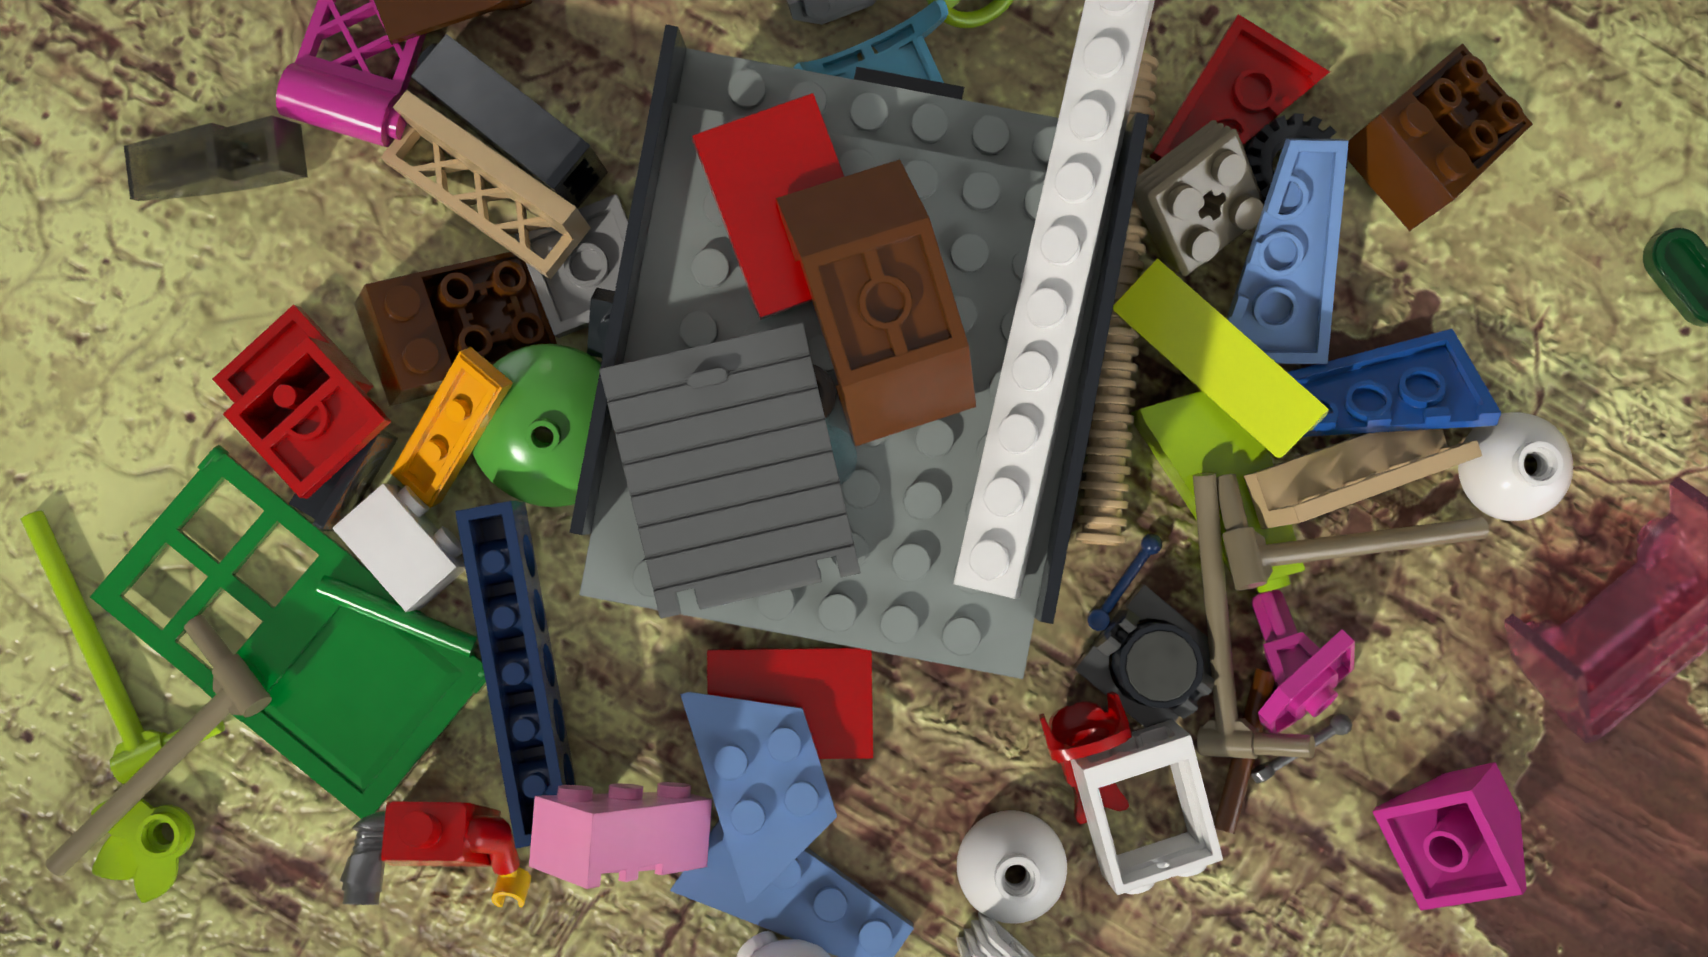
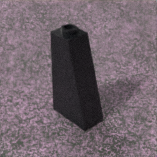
(509, 120)

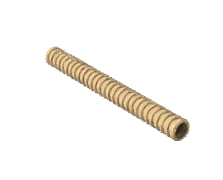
(1110, 418)

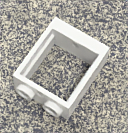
(1176, 856)

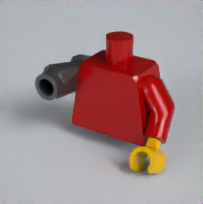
(432, 837)

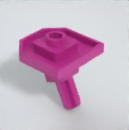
(1299, 667)

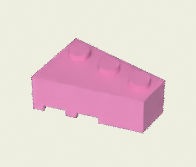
(619, 832)

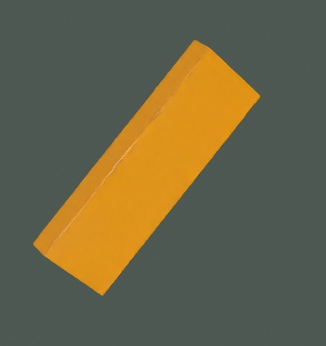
(451, 426)

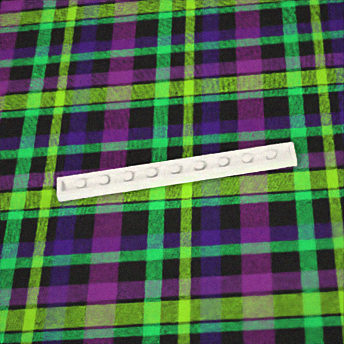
(1053, 296)

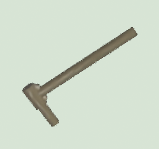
(1253, 559)
(236, 693)
(1226, 733)

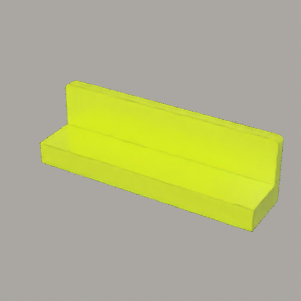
(1220, 359)

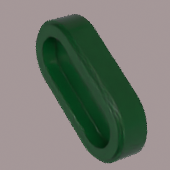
(1680, 269)

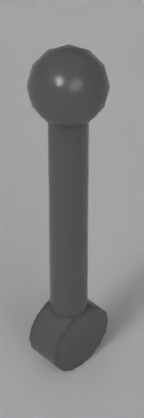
(1339, 725)

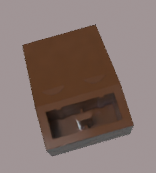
(1437, 137)
(429, 316)

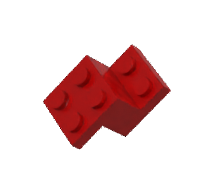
(300, 402)

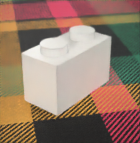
(402, 545)

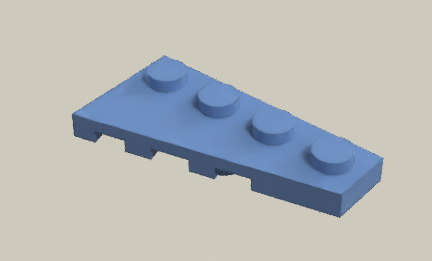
(1293, 256)
(803, 903)

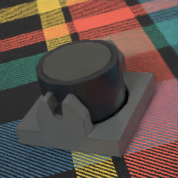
(1151, 661)

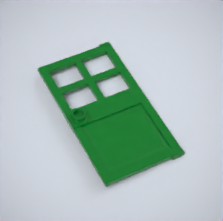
(347, 691)

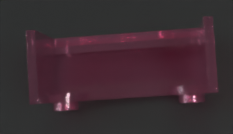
(1632, 632)

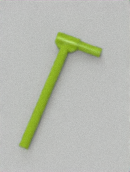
(137, 744)

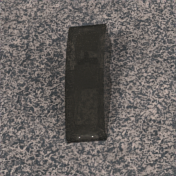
(216, 159)

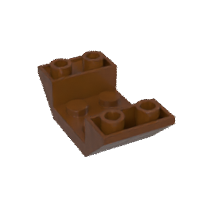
(881, 300)

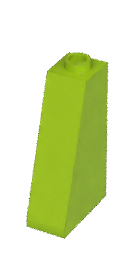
(1200, 437)

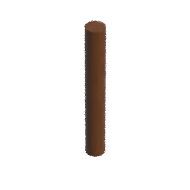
(1241, 768)

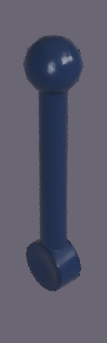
(1099, 618)

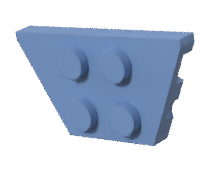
(761, 782)

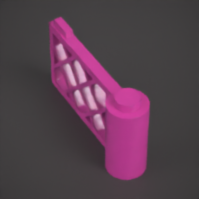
(341, 96)

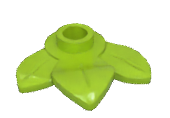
(140, 850)

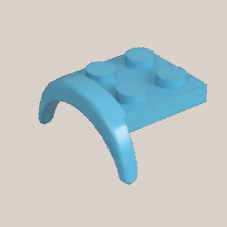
(899, 50)

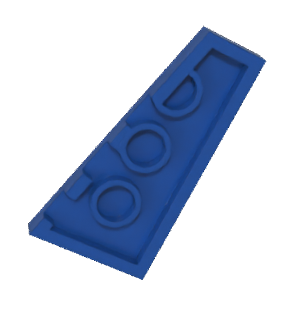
(1401, 388)

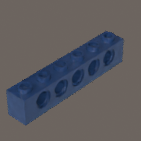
(516, 657)

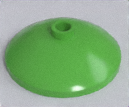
(549, 389)

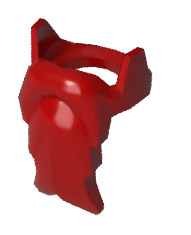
(1086, 731)

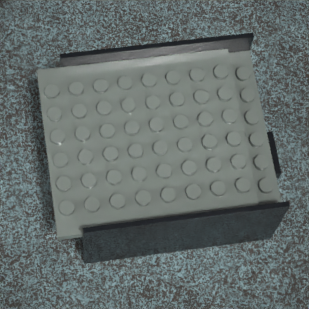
(912, 490)

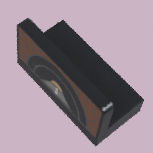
(346, 486)

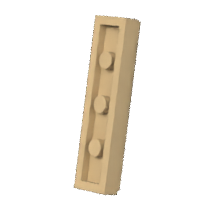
(493, 168)
(1350, 473)

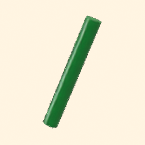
(395, 616)

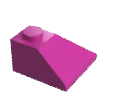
(1457, 838)

